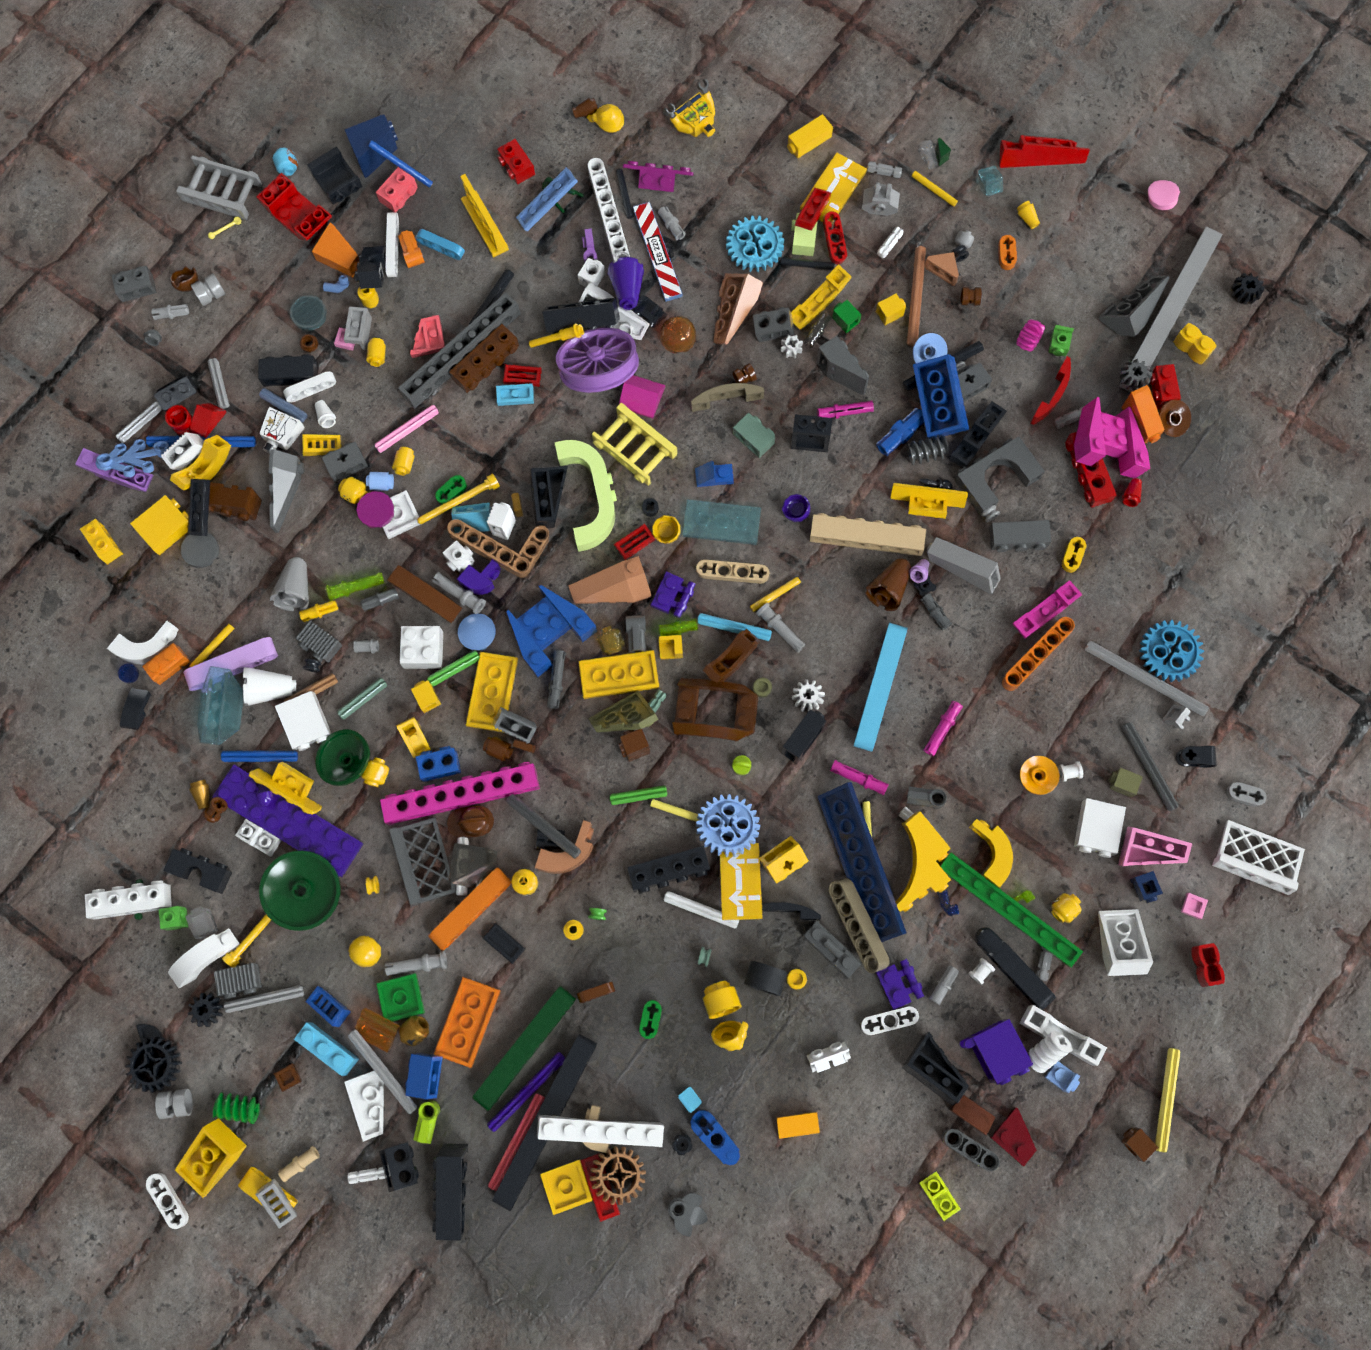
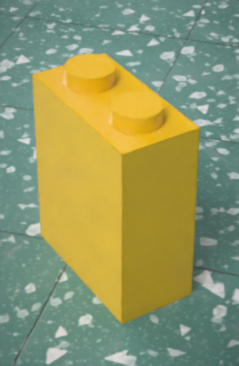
(162, 524)

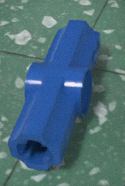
(901, 432)

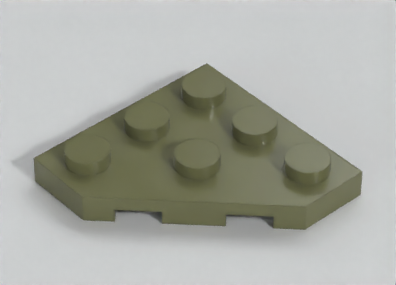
(626, 714)

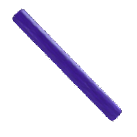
(495, 1123)

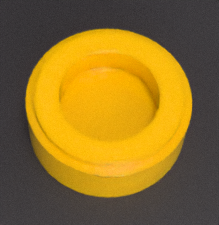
(796, 979)

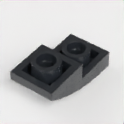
(133, 709)

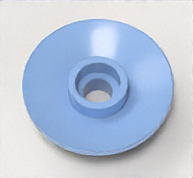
(932, 341)

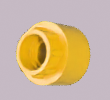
(721, 1000)

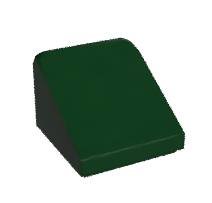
(942, 151)

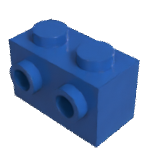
(423, 1076)

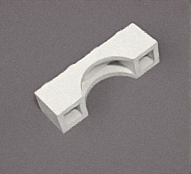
(1044, 1024)

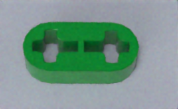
(450, 490)
(655, 1021)

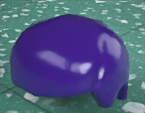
(796, 508)

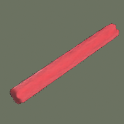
(516, 1142)

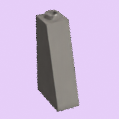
(965, 564)

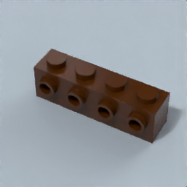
(484, 358)

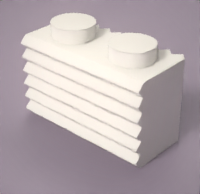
(183, 451)
(501, 520)

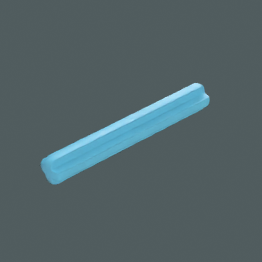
(733, 626)

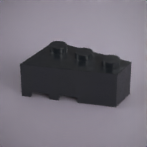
(546, 493)
(935, 1071)

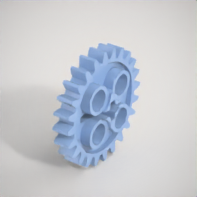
(740, 815)

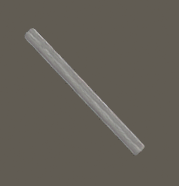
(1146, 678)

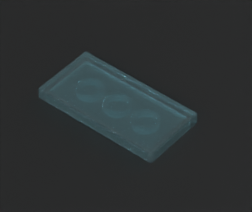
(721, 522)

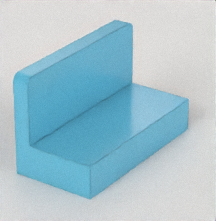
(473, 515)

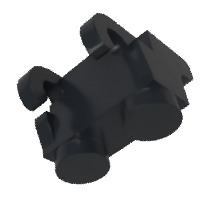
(650, 310)

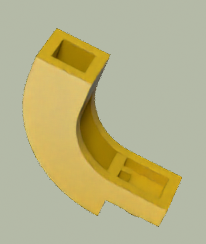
(206, 465)
(1001, 852)

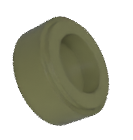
(762, 687)

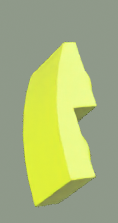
(940, 1196)

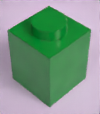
(846, 316)

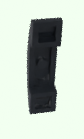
(805, 913)

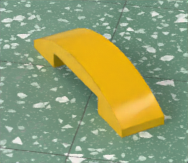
(821, 298)

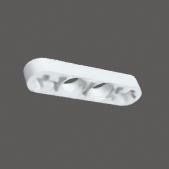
(392, 243)

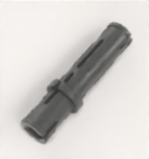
(555, 687)

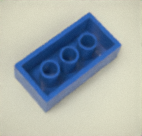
(940, 396)

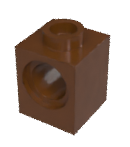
(1139, 1144)

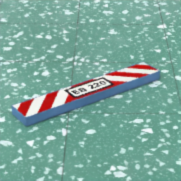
(657, 251)

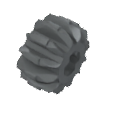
(1127, 374)

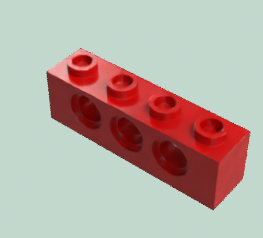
(1099, 475)

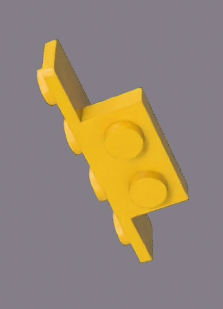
(928, 500)
(288, 784)

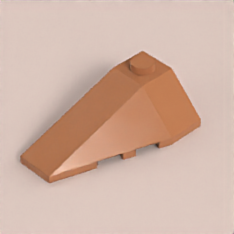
(738, 297)
(614, 584)

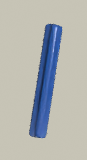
(259, 756)

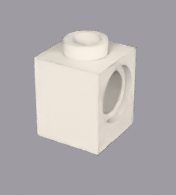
(591, 266)

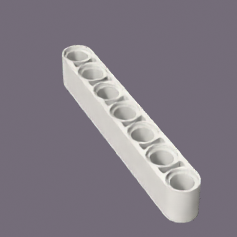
(607, 208)

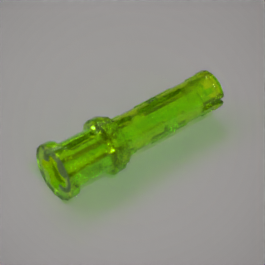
(346, 588)

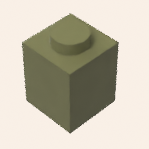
(1125, 782)

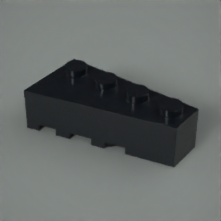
(449, 1192)

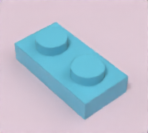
(515, 394)

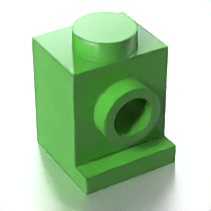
(1060, 340)

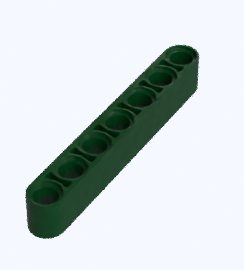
(524, 1048)

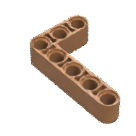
(499, 549)

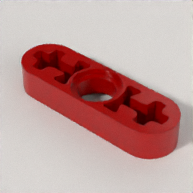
(839, 231)

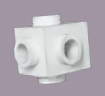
(458, 557)

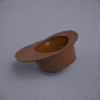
(470, 822)

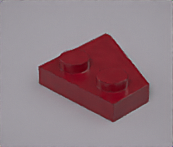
(1015, 1138)

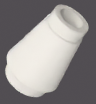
(324, 415)

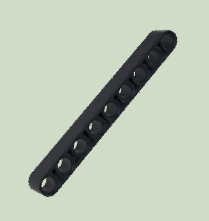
(553, 1106)

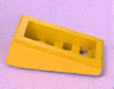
(307, 438)

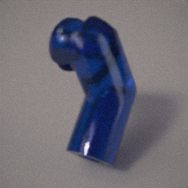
(945, 904)

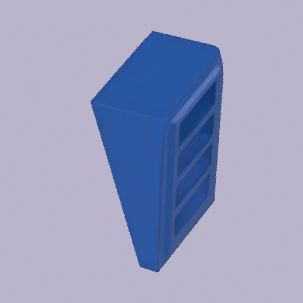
(337, 1015)

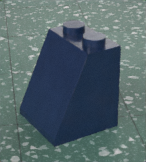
(380, 132)

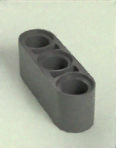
(980, 1151)

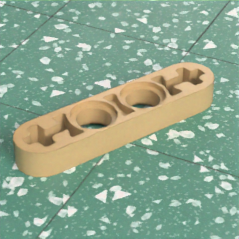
(732, 574)

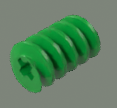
(236, 1109)

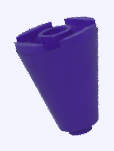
(626, 280)

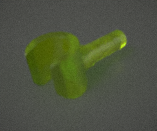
(1026, 895)

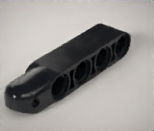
(1014, 968)

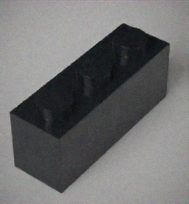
(286, 370)

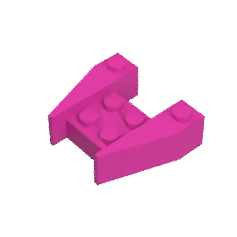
(1111, 435)

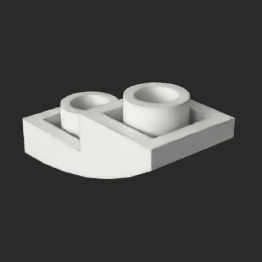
(258, 837)

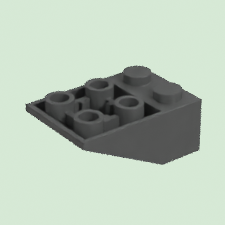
(842, 366)

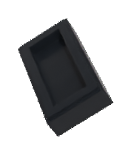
(504, 943)

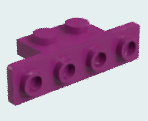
(657, 178)

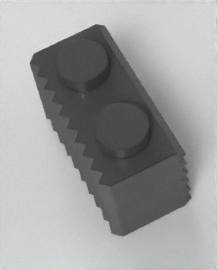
(318, 641)
(514, 725)
(237, 980)

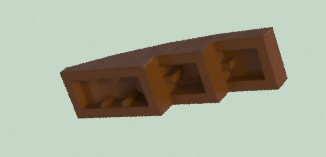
(424, 594)

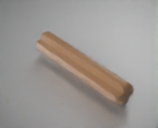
(316, 687)

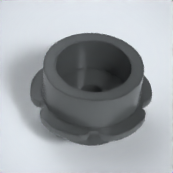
(152, 337)

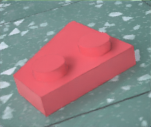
(429, 337)

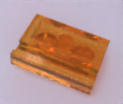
(376, 1029)

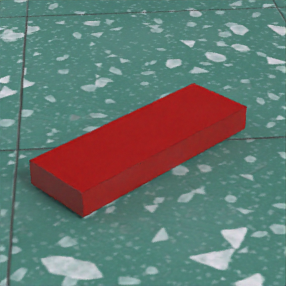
(813, 209)
(604, 1209)

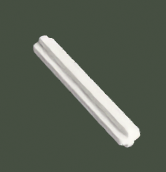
(698, 908)

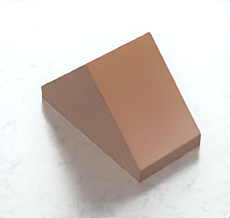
(944, 267)

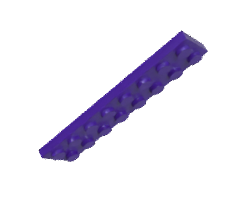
(288, 821)

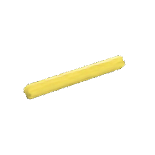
(1167, 1099)

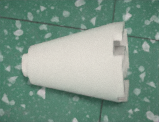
(265, 686)

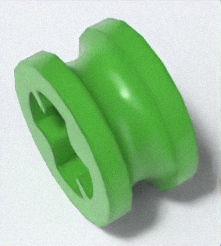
(597, 914)

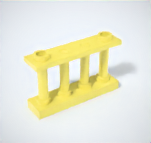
(638, 427)

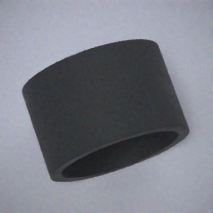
(765, 978)

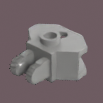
(880, 200)

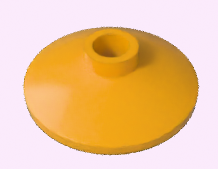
(1047, 770)

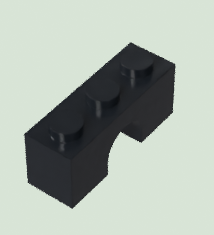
(371, 267)
(213, 876)

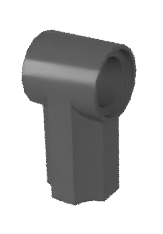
(636, 633)
(923, 797)

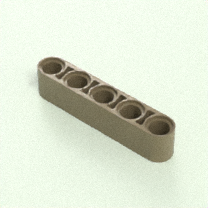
(853, 913)

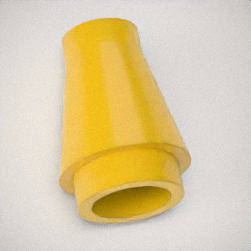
(1028, 214)

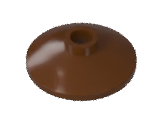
(1180, 418)

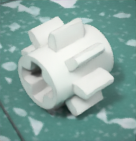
(791, 346)

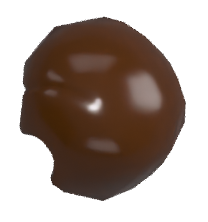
(183, 279)

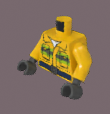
(695, 114)

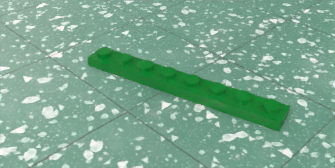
(1011, 910)

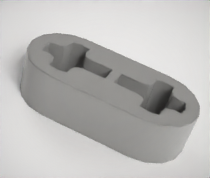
(1245, 798)

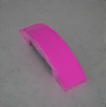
(1047, 609)

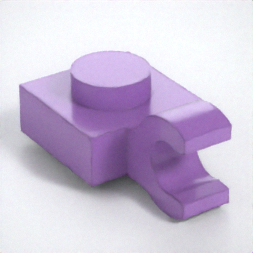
(589, 244)

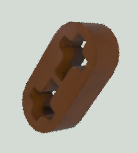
(596, 992)

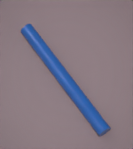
(400, 163)

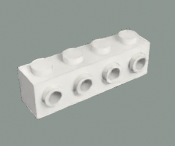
(127, 901)

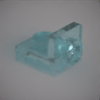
(992, 180)

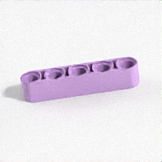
(235, 660)

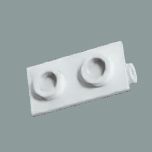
(837, 1052)

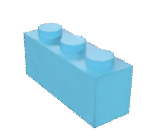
(326, 1049)

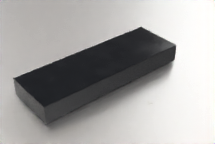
(199, 507)

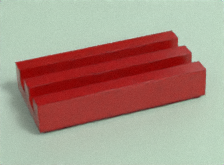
(524, 377)
(637, 548)

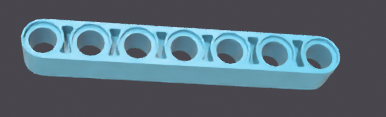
(880, 687)

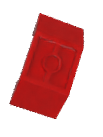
(292, 208)

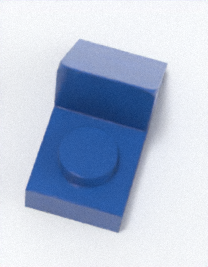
(714, 474)

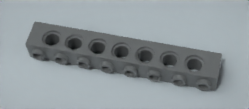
(437, 369)

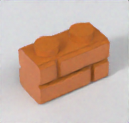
(166, 663)

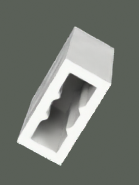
(303, 721)
(1099, 827)

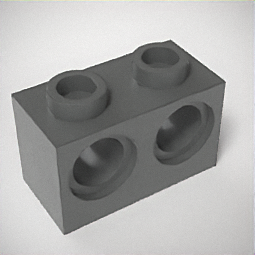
(774, 329)

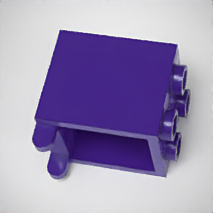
(999, 1052)

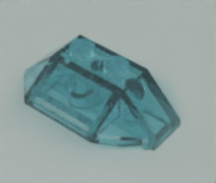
(219, 706)

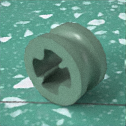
(704, 956)

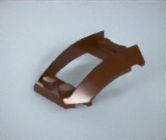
(687, 709)

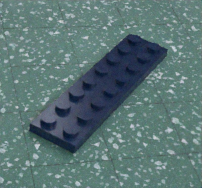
(861, 859)

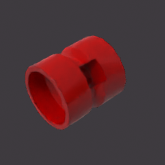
(179, 419)

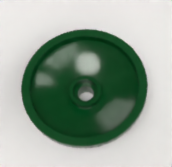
(336, 752)

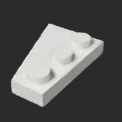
(367, 1101)

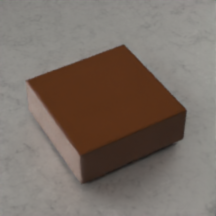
(524, 746)
(287, 1077)

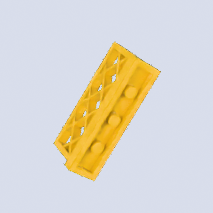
(482, 219)

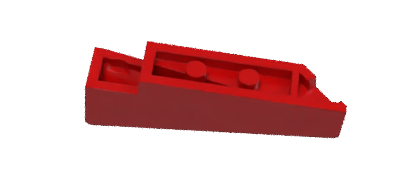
(1040, 152)

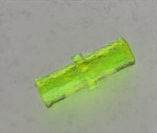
(678, 627)

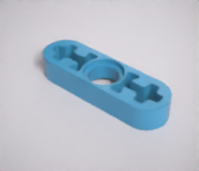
(440, 244)

